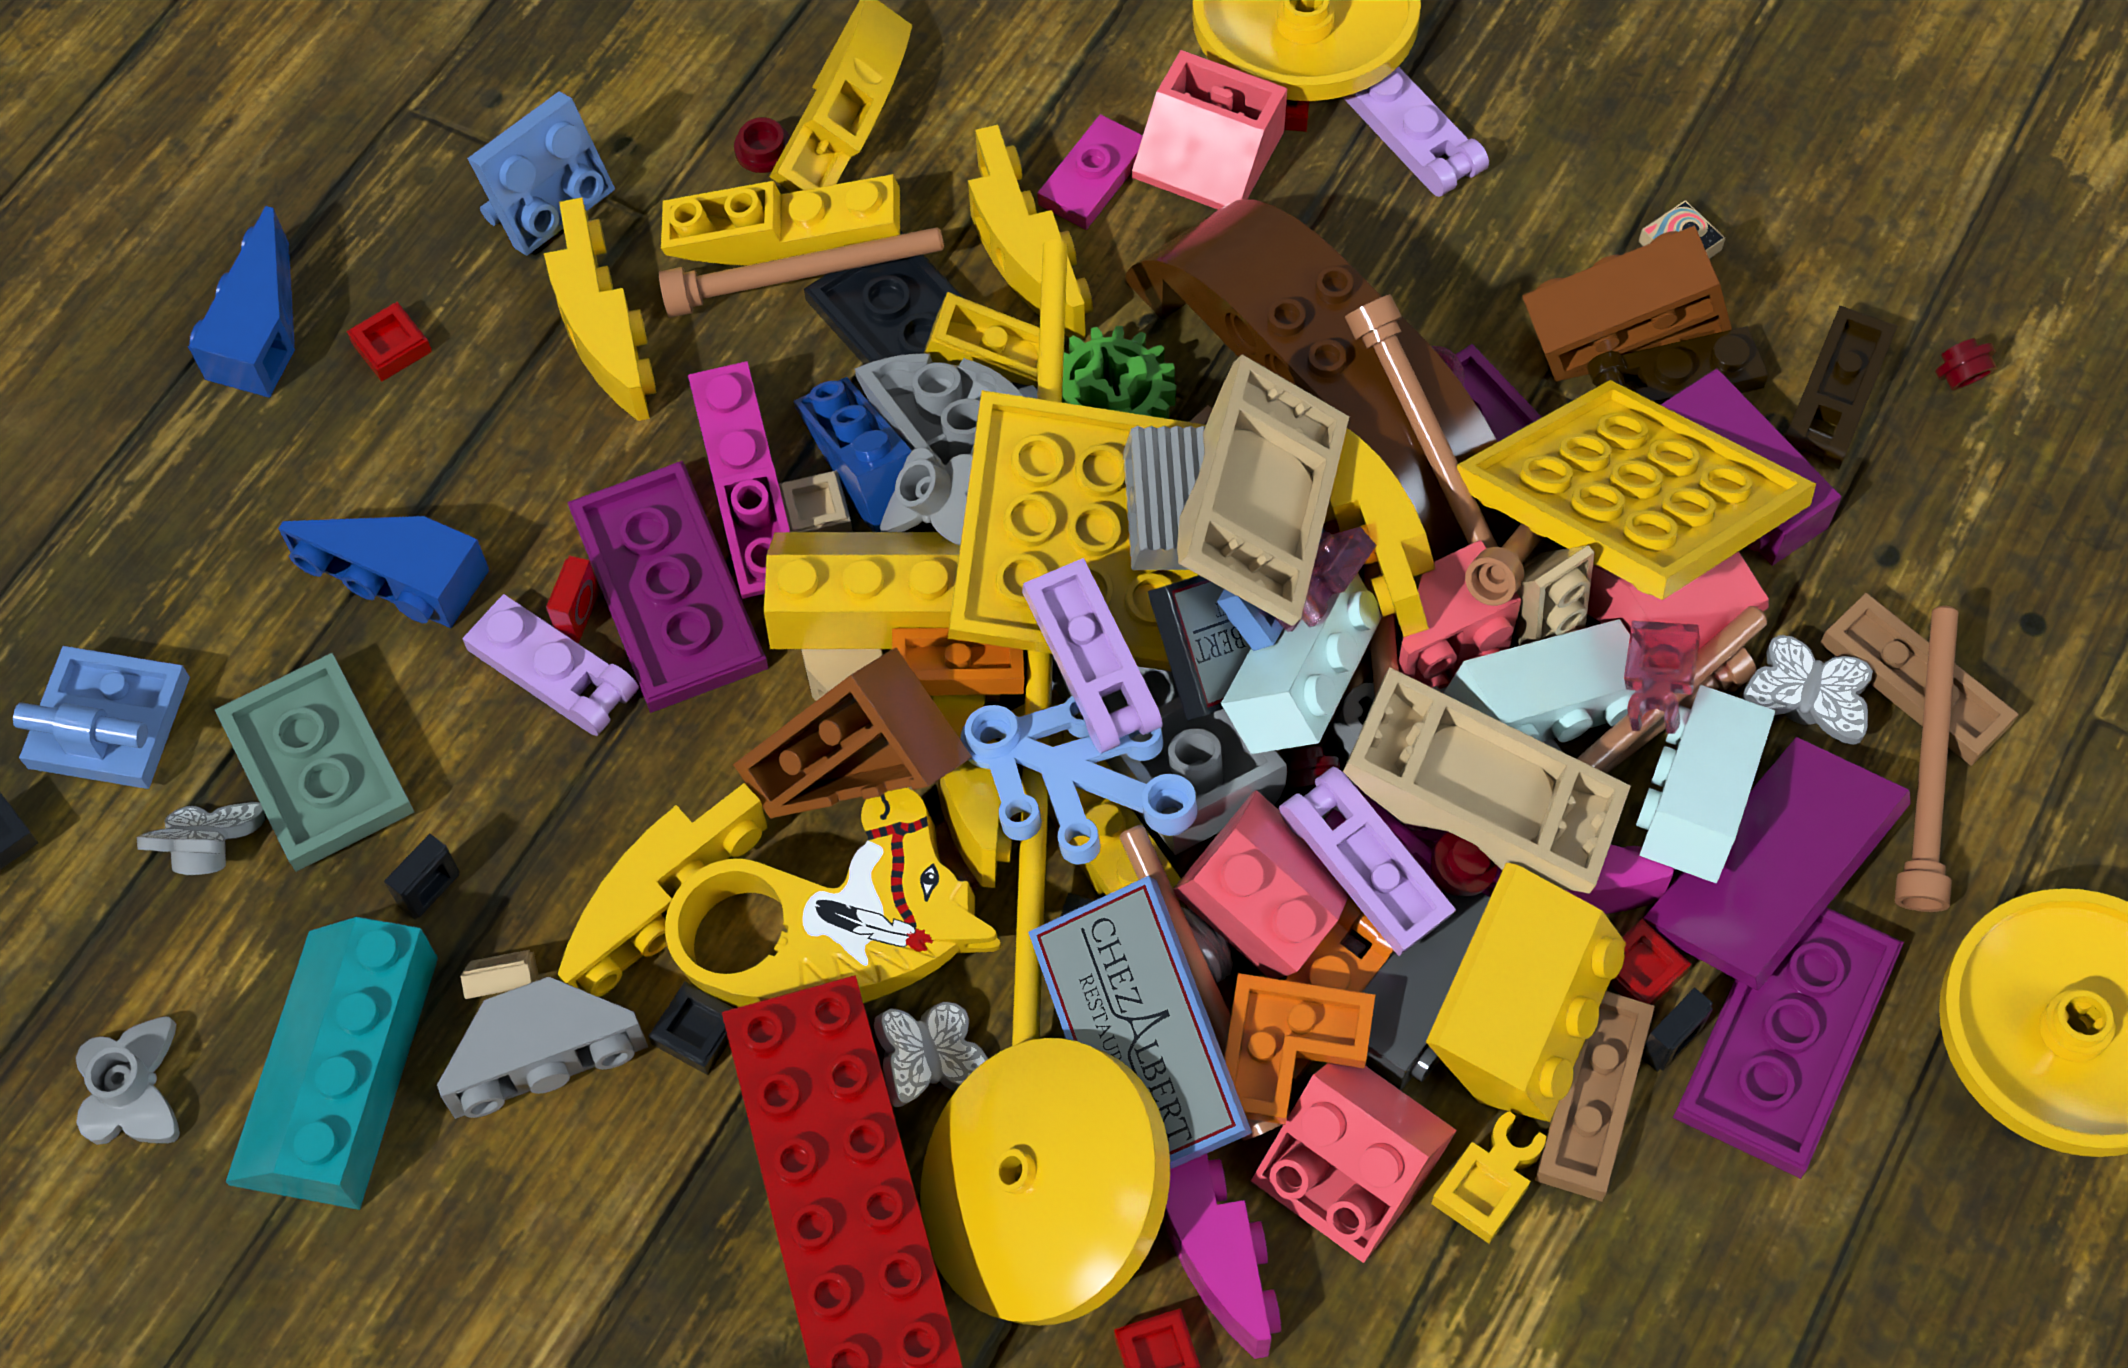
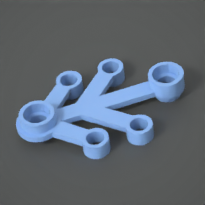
(1070, 767)

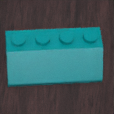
(335, 1063)

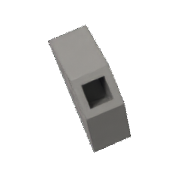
(534, 1044)

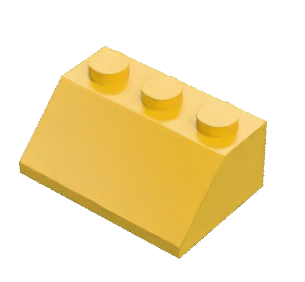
(856, 587)
(1527, 994)

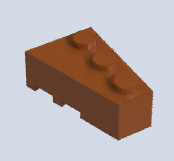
(1629, 303)
(854, 742)

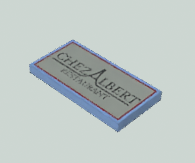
(1131, 993)

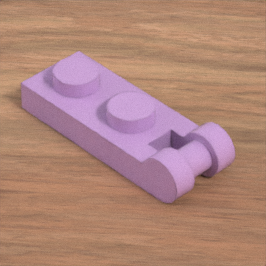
(1419, 132)
(1091, 653)
(549, 664)
(1368, 861)

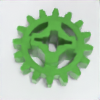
(1118, 374)

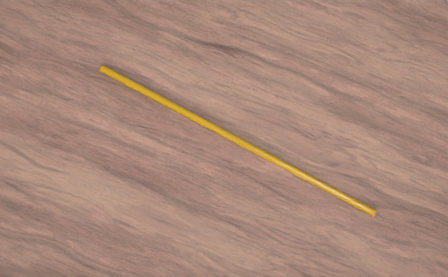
(1038, 682)

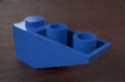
(250, 322)
(856, 445)
(404, 560)

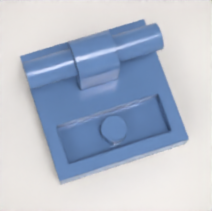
(535, 167)
(102, 717)

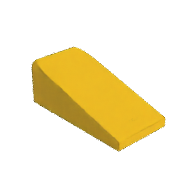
(985, 337)

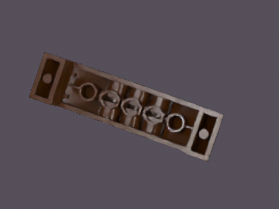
(1283, 302)

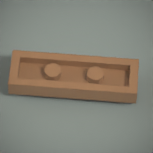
(1900, 674)
(1592, 1115)

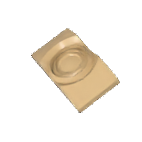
(1262, 490)
(1486, 783)

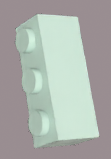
(1551, 684)
(1293, 687)
(1704, 783)

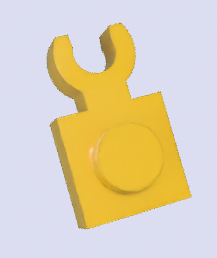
(1485, 1185)

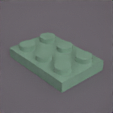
(314, 762)

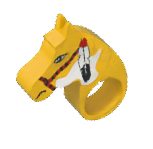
(885, 924)

